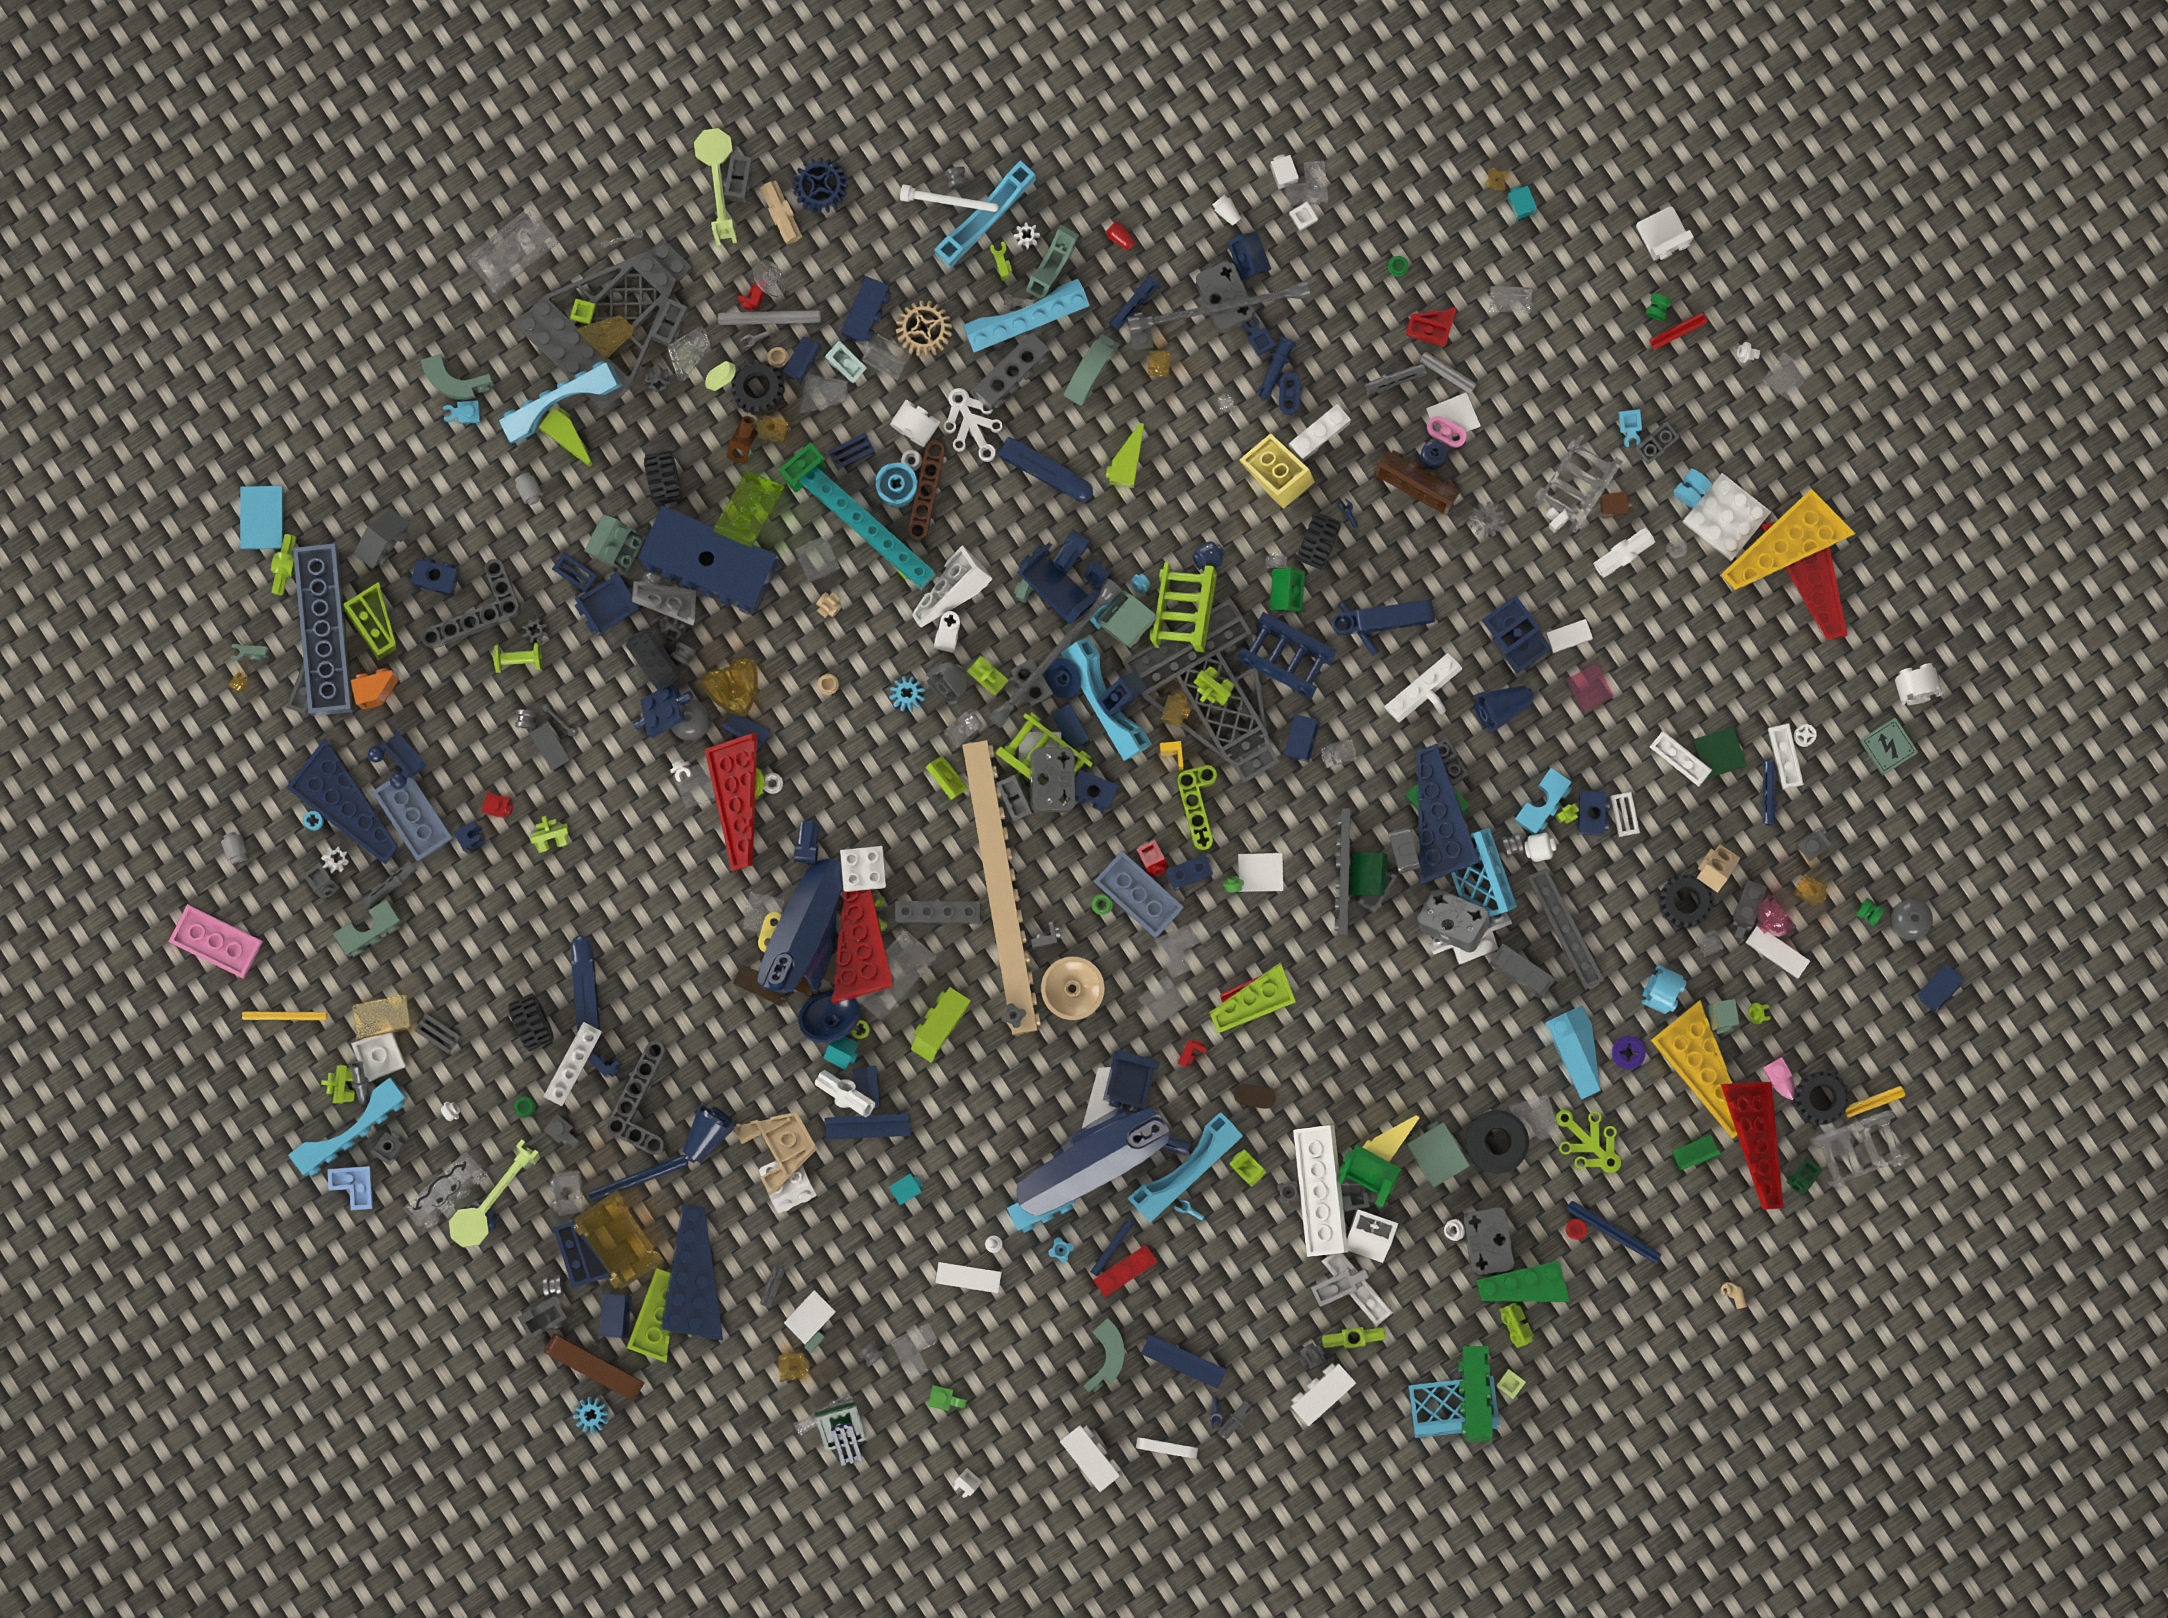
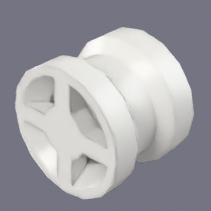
(1809, 735)

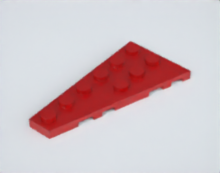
(1818, 588)
(1754, 1121)

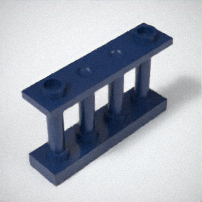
(1287, 635)

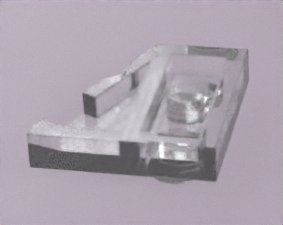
(688, 352)
(822, 392)

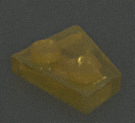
(607, 334)

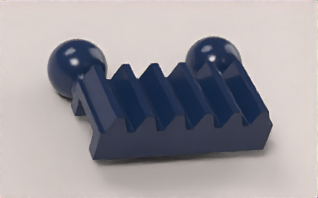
(403, 755)

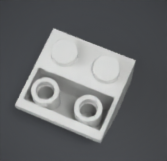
(1370, 1235)

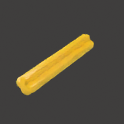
(1875, 1101)

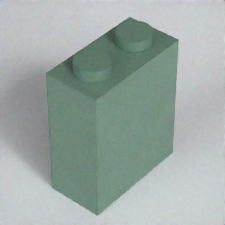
(1437, 1154)

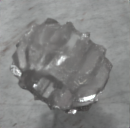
(1495, 520)

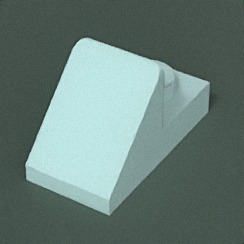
(845, 362)

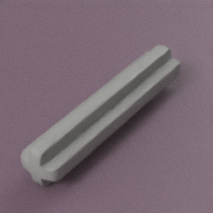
(1447, 372)

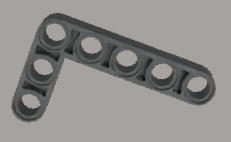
(480, 613)
(636, 1100)

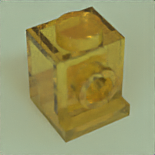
(1159, 363)
(785, 1362)

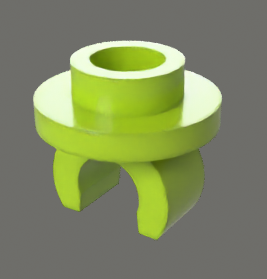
(1756, 1013)

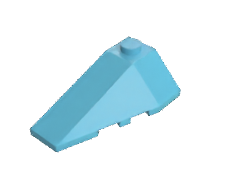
(1575, 1044)

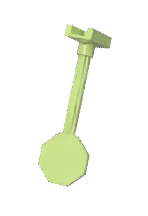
(713, 149)
(470, 1225)

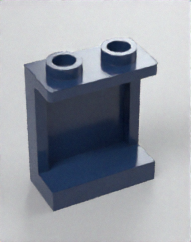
(606, 605)
(1129, 1081)

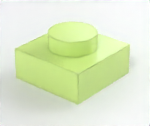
(1510, 1384)

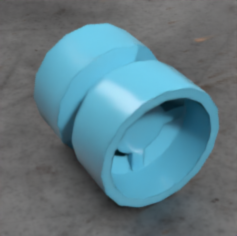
(1692, 488)

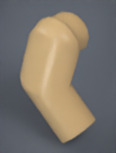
(1734, 1292)

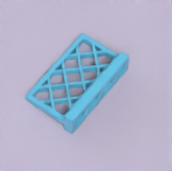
(1495, 875)
(1449, 1426)

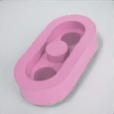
(1446, 432)

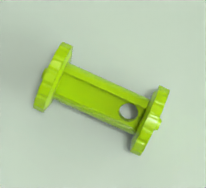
(518, 657)

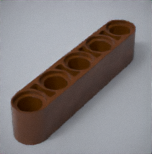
(926, 481)
(594, 1367)

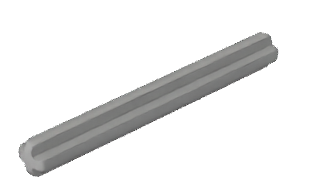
(773, 317)

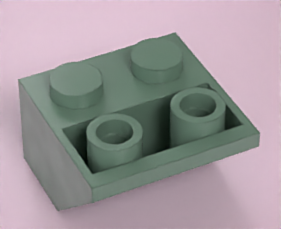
(615, 543)
(1126, 619)

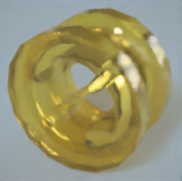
(238, 682)

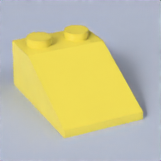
(1277, 470)
(1390, 1141)

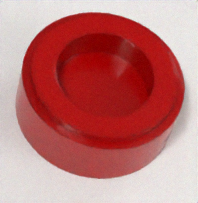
(1576, 1229)

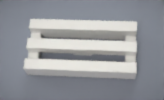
(1616, 814)

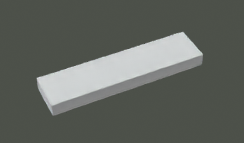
(1365, 1295)

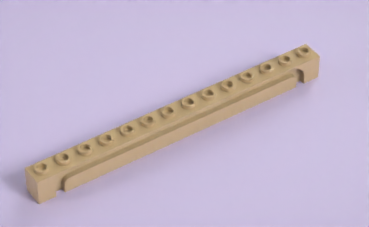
(999, 883)

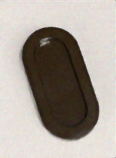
(1254, 1096)

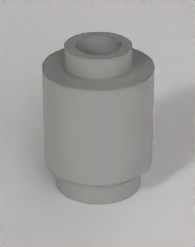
(528, 489)
(234, 848)

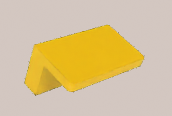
(1172, 748)

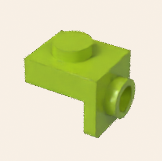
(1247, 1167)

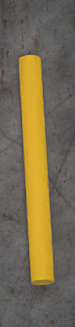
(284, 1015)

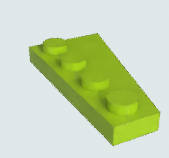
(1258, 998)
(646, 1335)

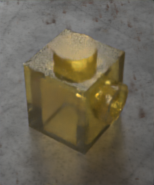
(773, 429)
(1176, 710)
(1810, 890)

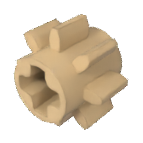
(829, 604)

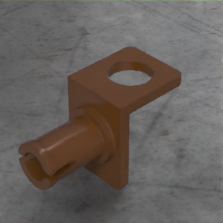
(742, 439)

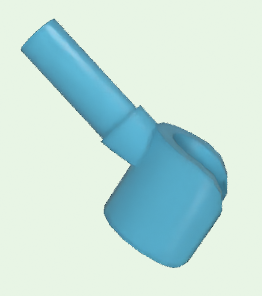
(1187, 1209)

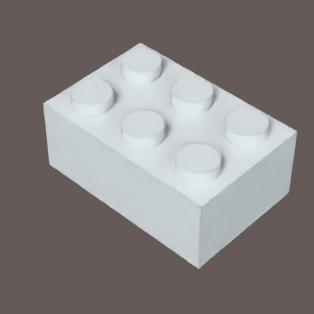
(1322, 1393)
(1091, 1457)

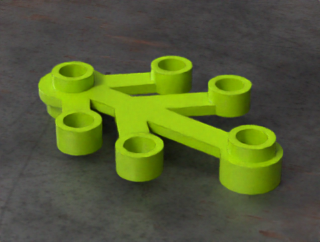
(1591, 1143)

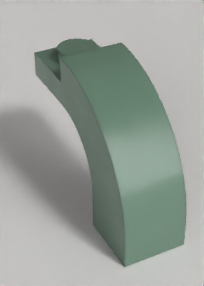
(1053, 263)
(1090, 369)
(461, 390)
(1114, 1348)

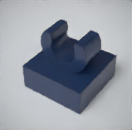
(1096, 574)

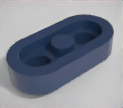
(1289, 394)

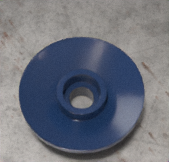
(1057, 681)

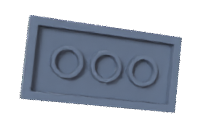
(413, 818)
(1138, 894)

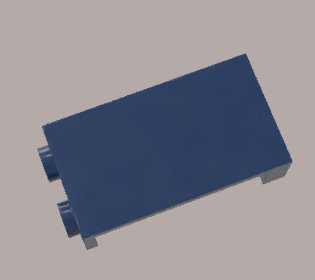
(1055, 585)

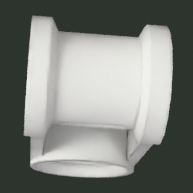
(947, 636)

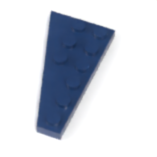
(333, 794)
(1443, 832)
(691, 1290)

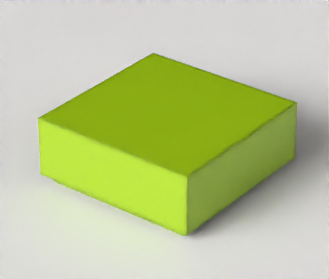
(583, 311)

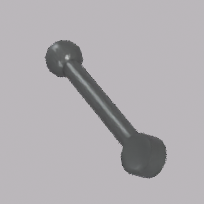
(571, 732)

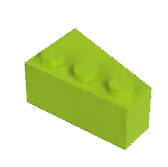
(939, 1023)

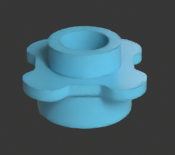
(1140, 584)
(1067, 1248)

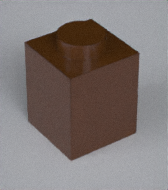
(1615, 504)

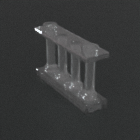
(1588, 501)
(1863, 1128)

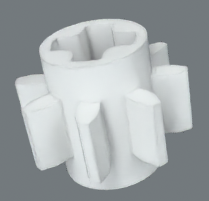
(1027, 242)
(340, 858)

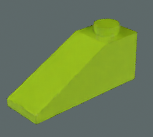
(561, 429)
(1126, 461)

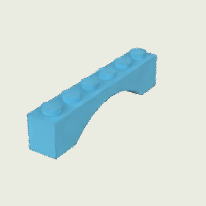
(969, 232)
(1059, 303)
(524, 421)
(1126, 735)
(383, 1100)
(1155, 1196)

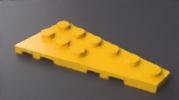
(1796, 535)
(1698, 1061)

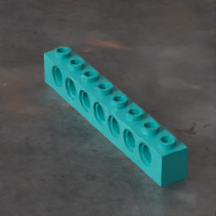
(868, 528)

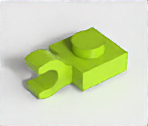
(1003, 266)
(1568, 814)

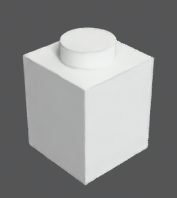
(1284, 171)

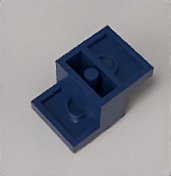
(1516, 634)

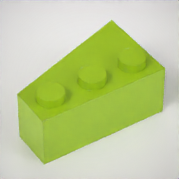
(371, 620)

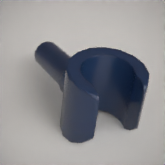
(1348, 510)
(1216, 1416)

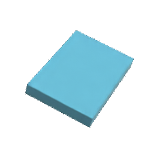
(261, 517)

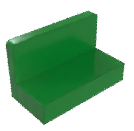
(1287, 589)
(1695, 1152)

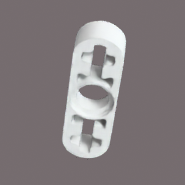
(1167, 1448)

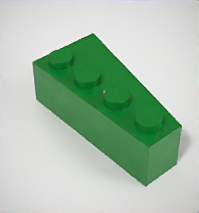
(1530, 1284)
(1476, 1394)

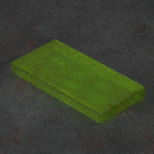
(749, 508)

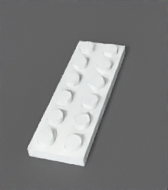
(1320, 1191)

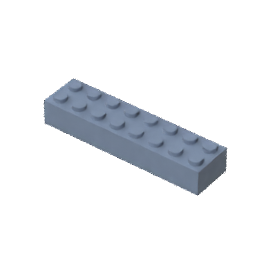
(323, 629)

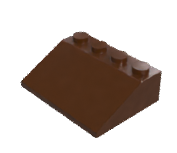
(1416, 482)

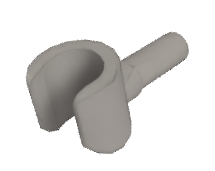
(752, 339)

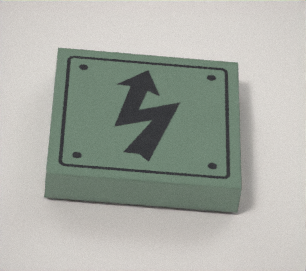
(1888, 746)

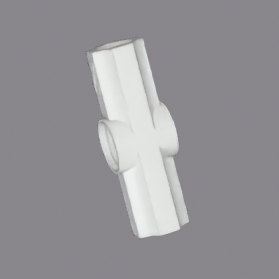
(1624, 552)
(845, 1093)

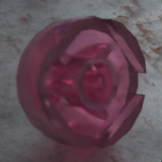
(1773, 918)

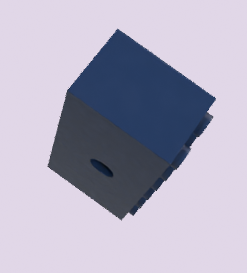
(680, 546)

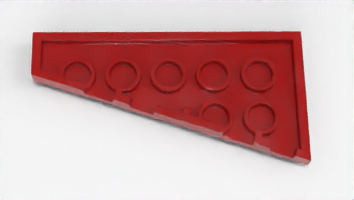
(734, 781)
(860, 950)

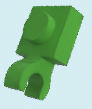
(943, 1398)

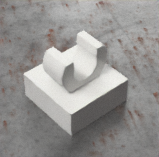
(1303, 216)
(1557, 519)
(967, 1482)

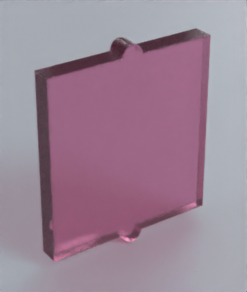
(1589, 687)

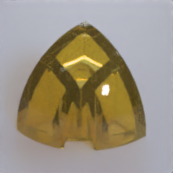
(733, 686)

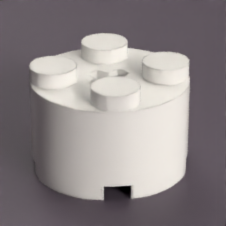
(914, 423)
(1918, 684)

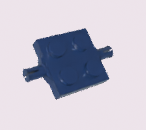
(662, 710)

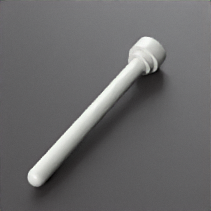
(909, 193)
(993, 1244)

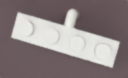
(1424, 688)

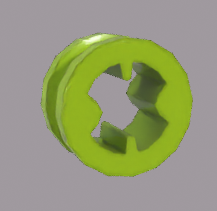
(865, 1026)

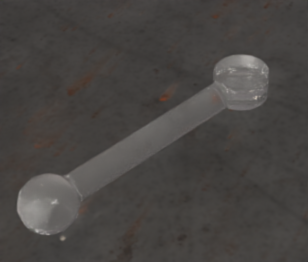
(638, 234)

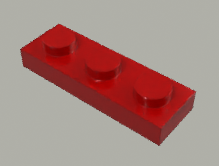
(1125, 1270)

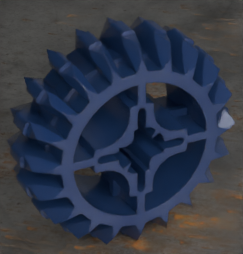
(825, 179)

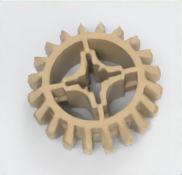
(916, 312)

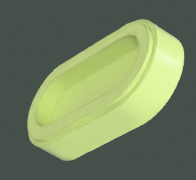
(720, 376)

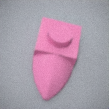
(1781, 1078)

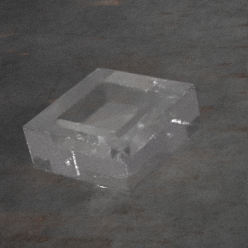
(1276, 560)
(1709, 943)

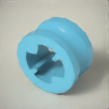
(308, 815)

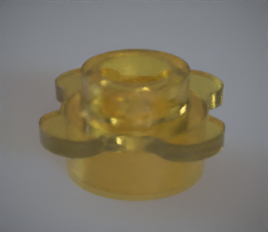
(1491, 183)

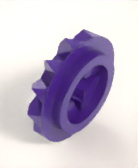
(1636, 1046)

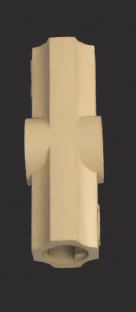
(781, 212)

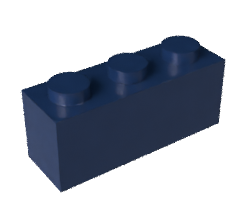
(866, 311)

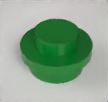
(1398, 266)
(524, 1107)

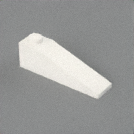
(959, 582)

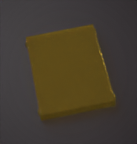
(381, 1016)

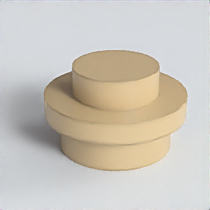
(777, 357)
(828, 684)

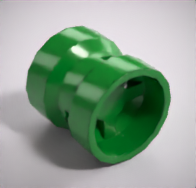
(1658, 307)
(1866, 908)

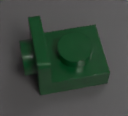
(1804, 1176)

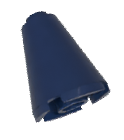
(1500, 706)
(707, 1132)

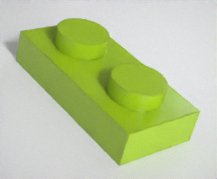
(946, 777)

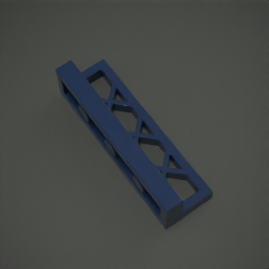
(868, 1127)
(1183, 1361)

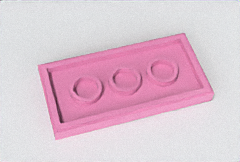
(215, 941)

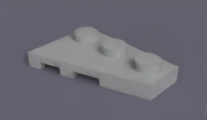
(667, 600)

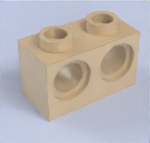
(1717, 867)

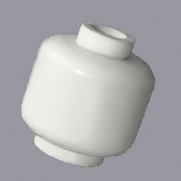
(1540, 847)

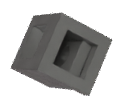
(388, 1156)

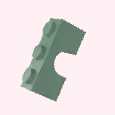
(384, 920)
(1723, 1016)

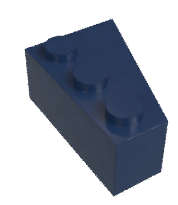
(579, 1257)

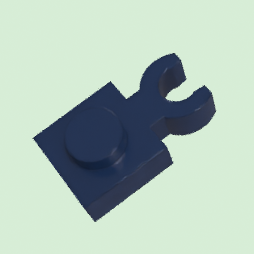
(1260, 339)

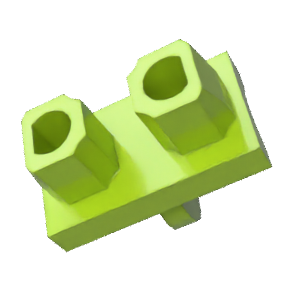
(987, 676)
(1211, 689)
(558, 832)
(340, 1094)

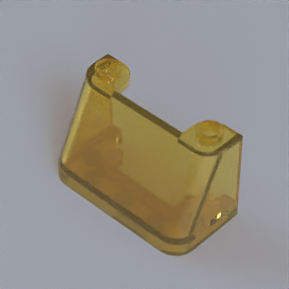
(618, 1241)

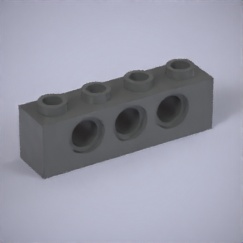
(1029, 346)
(937, 912)

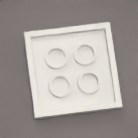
(1726, 517)

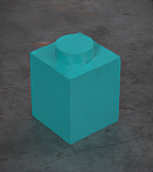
(1521, 202)
(842, 1052)
(906, 1188)

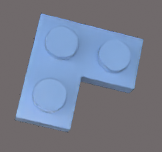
(358, 1181)

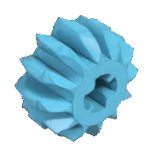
(907, 701)
(595, 1421)

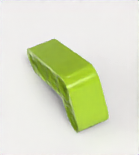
(1198, 810)

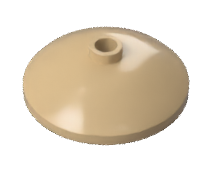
(1088, 985)

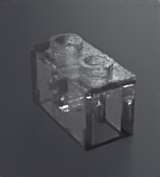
(573, 1182)

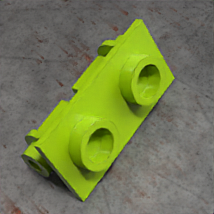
(1519, 1334)

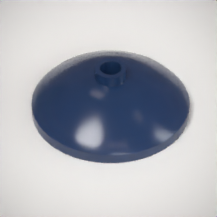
(826, 1021)

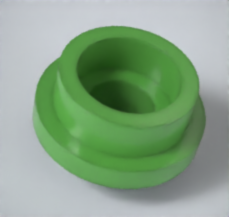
(1233, 884)
(1102, 897)

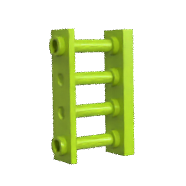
(1200, 618)
(1024, 766)

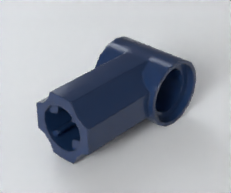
(1073, 547)
(806, 848)

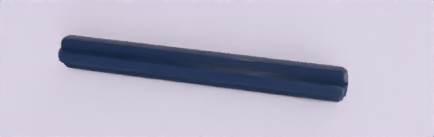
(638, 1178)
(1613, 1231)

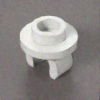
(1746, 353)
(679, 767)

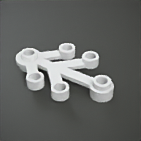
(970, 422)

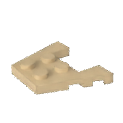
(786, 1140)

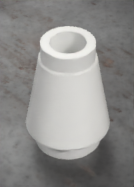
(1227, 210)

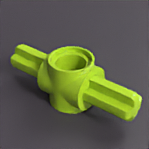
(283, 564)
(1341, 1339)

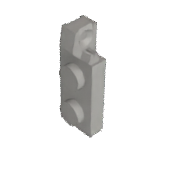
(1339, 1285)

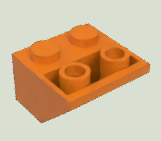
(373, 689)

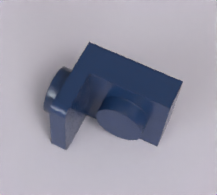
(600, 1063)

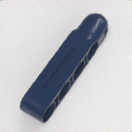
(1045, 470)
(1384, 618)
(584, 982)

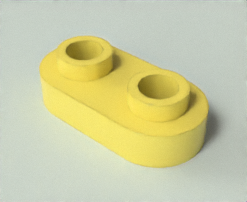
(767, 929)

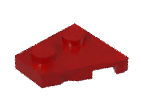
(1431, 326)

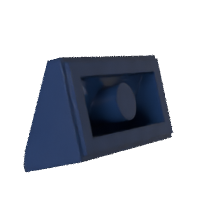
(1070, 727)

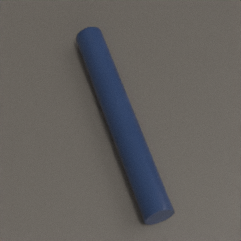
(1364, 637)
(1111, 1248)

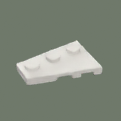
(1097, 1106)

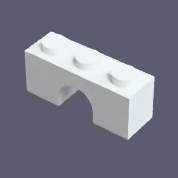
(1319, 432)

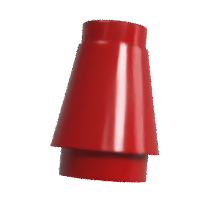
(1120, 235)

